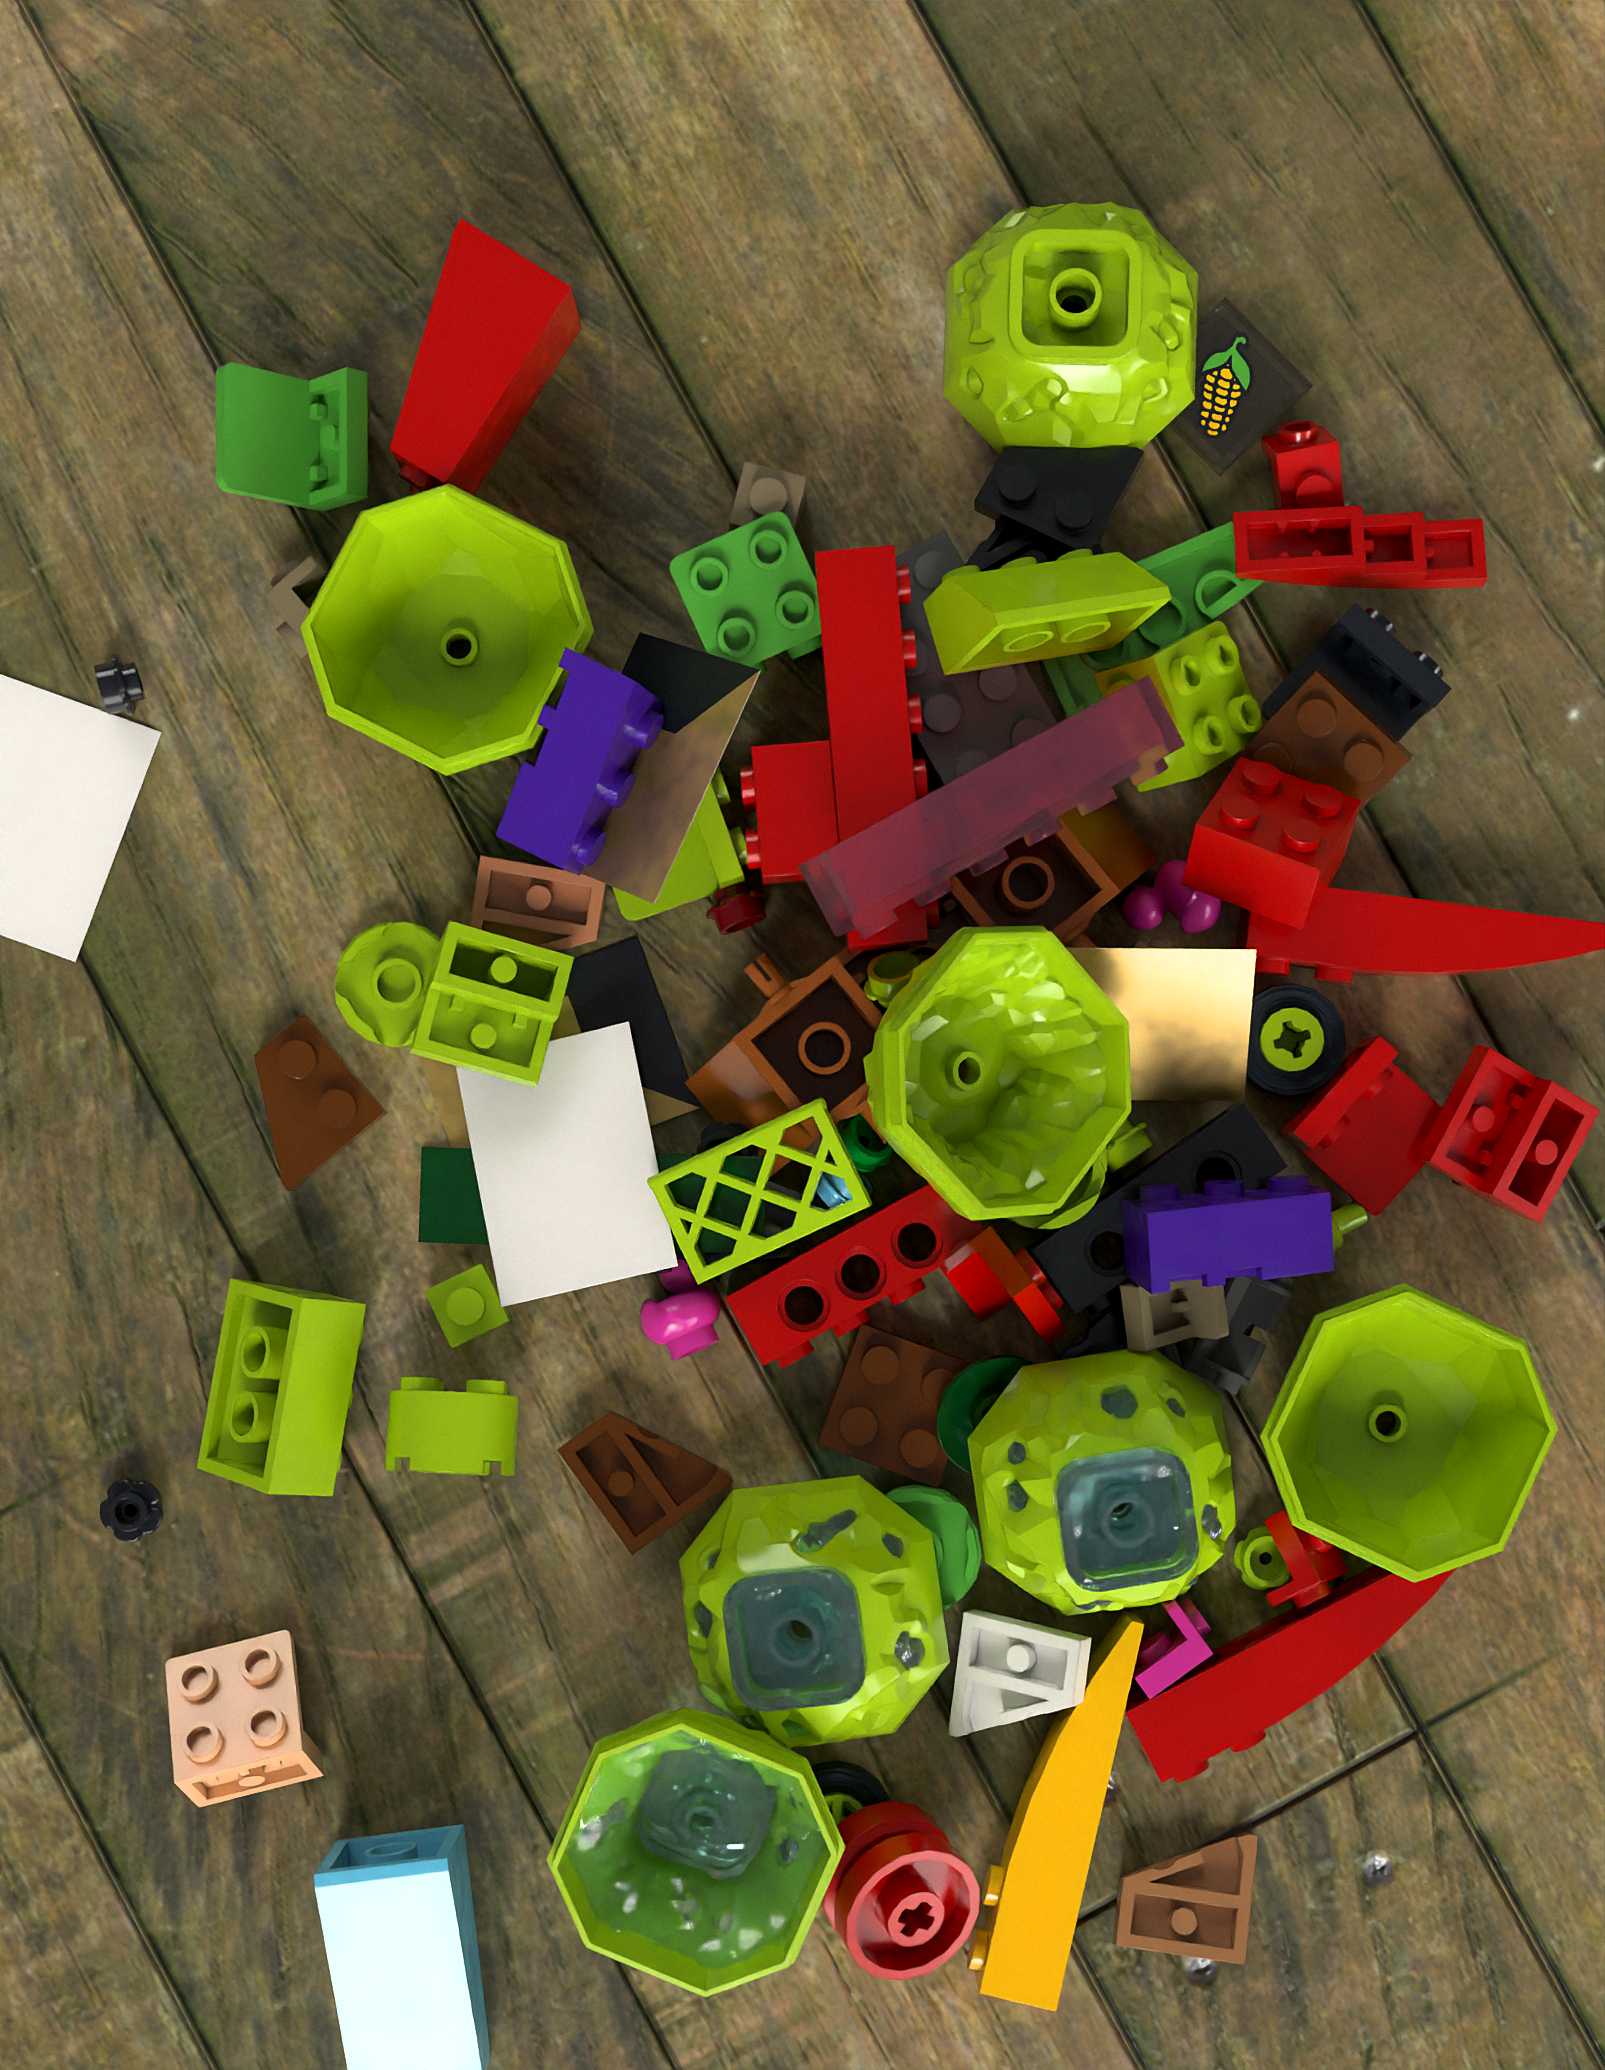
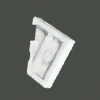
(1014, 1671)

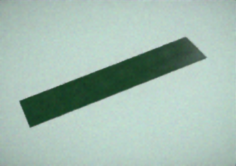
(454, 1211)

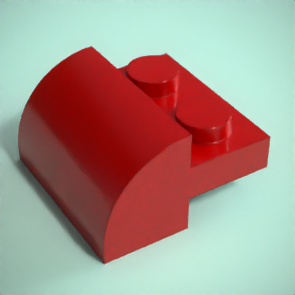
(1507, 1134)

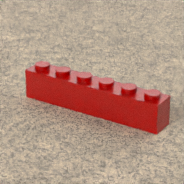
(871, 709)

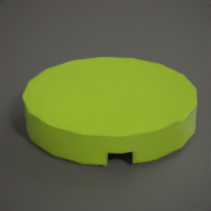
(384, 981)

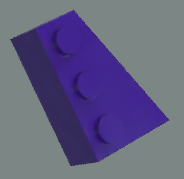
(581, 764)
(1227, 1232)

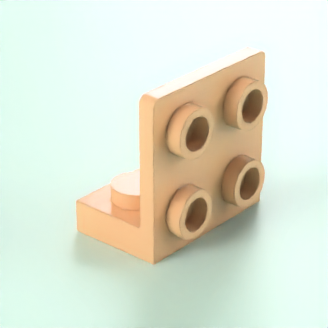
(238, 1720)

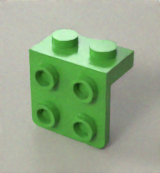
(292, 436)
(751, 593)

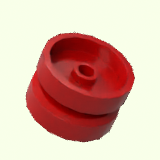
(900, 1892)

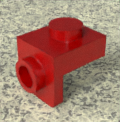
(1304, 466)
(1309, 1561)

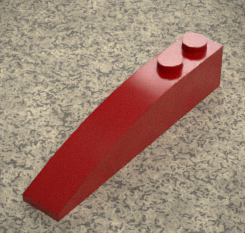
(1410, 938)
(1271, 1672)

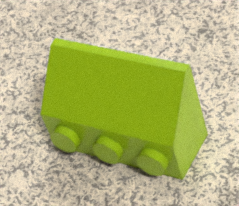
(1039, 609)
(281, 1388)

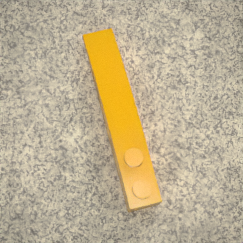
(1053, 1836)

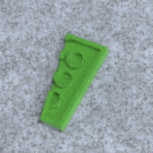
(1201, 589)

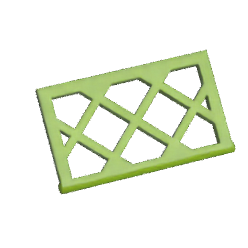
(748, 1244)

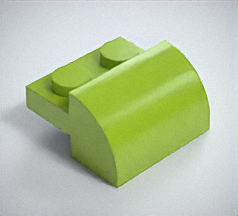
(491, 1004)

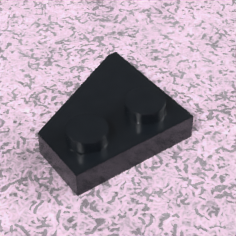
(1059, 492)

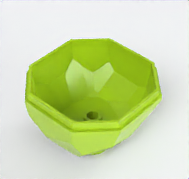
(412, 586)
(1461, 1442)

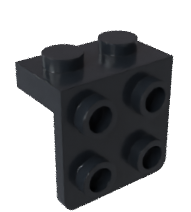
(1371, 669)

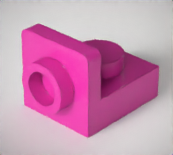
(1169, 1657)

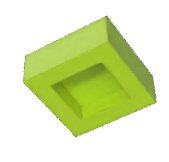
(467, 1305)

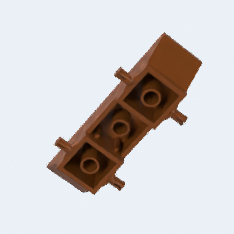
(823, 1025)

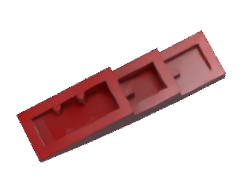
(1357, 549)

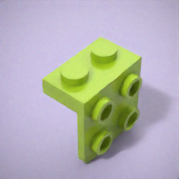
(1203, 694)
(705, 863)

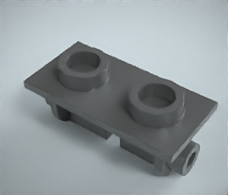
(1234, 1358)

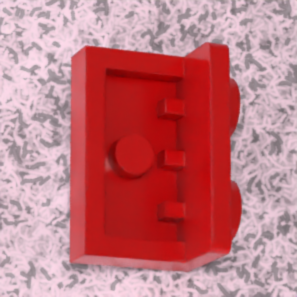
(992, 1277)

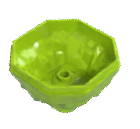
(1061, 377)
(1000, 1072)

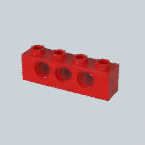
(761, 1302)

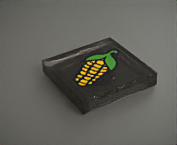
(1239, 388)

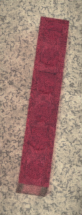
(991, 807)

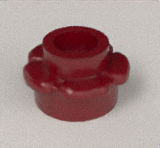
(737, 908)

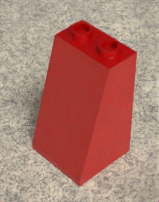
(481, 361)

